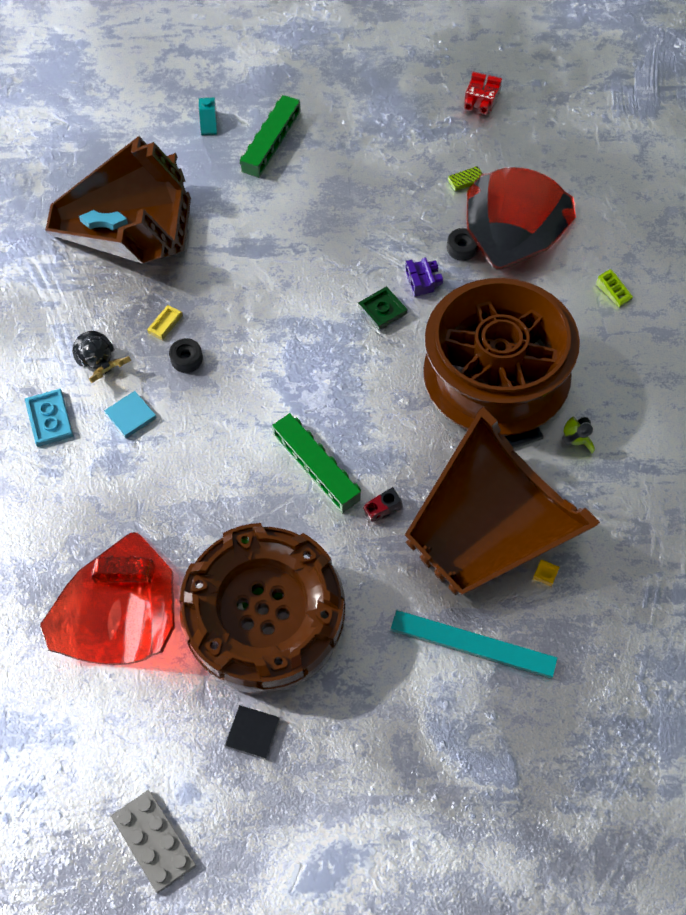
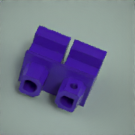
(421, 277)

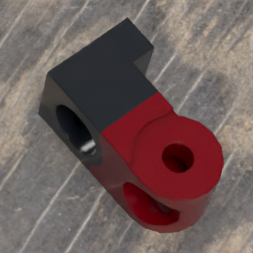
(383, 505)

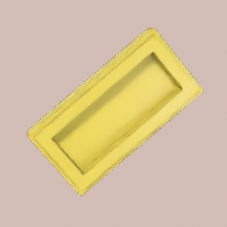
(164, 322)

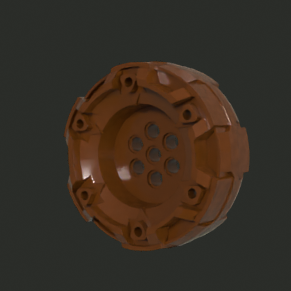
(272, 561)

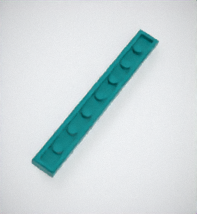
(474, 644)

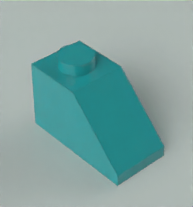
(208, 116)

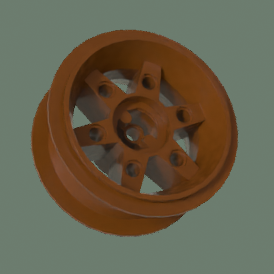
(500, 354)

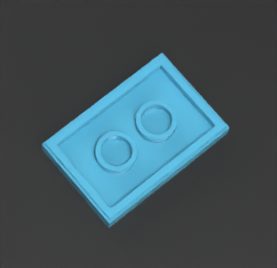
(49, 417)

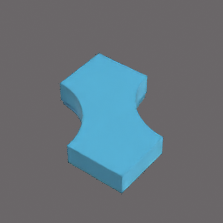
(109, 220)

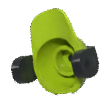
(577, 432)

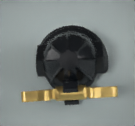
(95, 351)

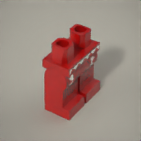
(481, 95)

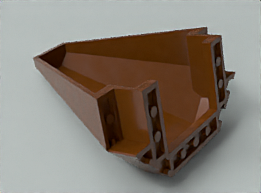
(141, 187)

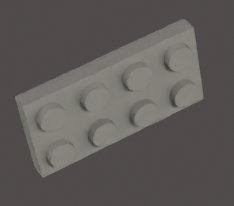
(153, 841)

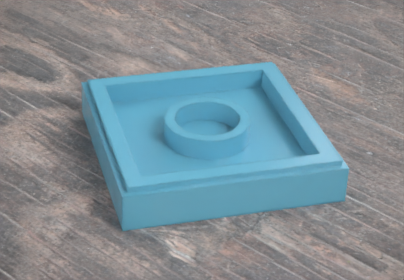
(130, 414)

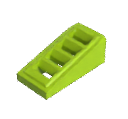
(610, 278)

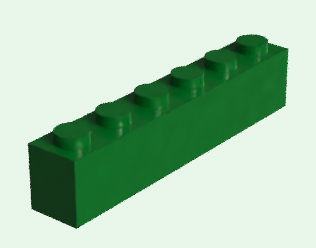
(270, 136)
(316, 462)

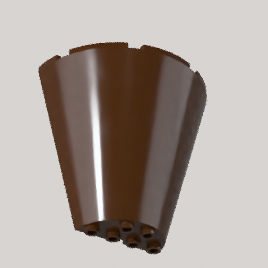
(490, 512)

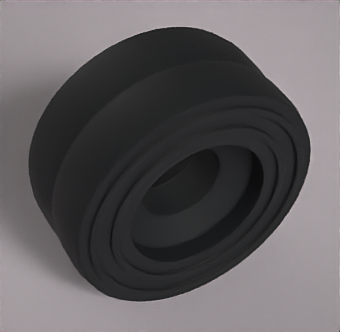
(458, 252)
(185, 346)

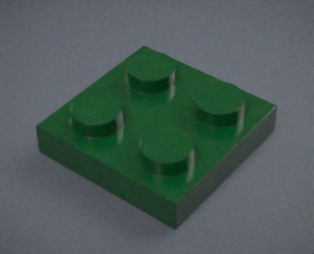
(382, 308)

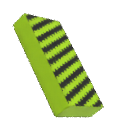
(464, 178)

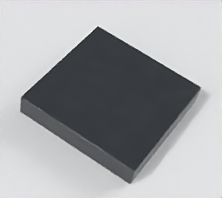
(252, 732)

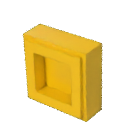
(546, 572)

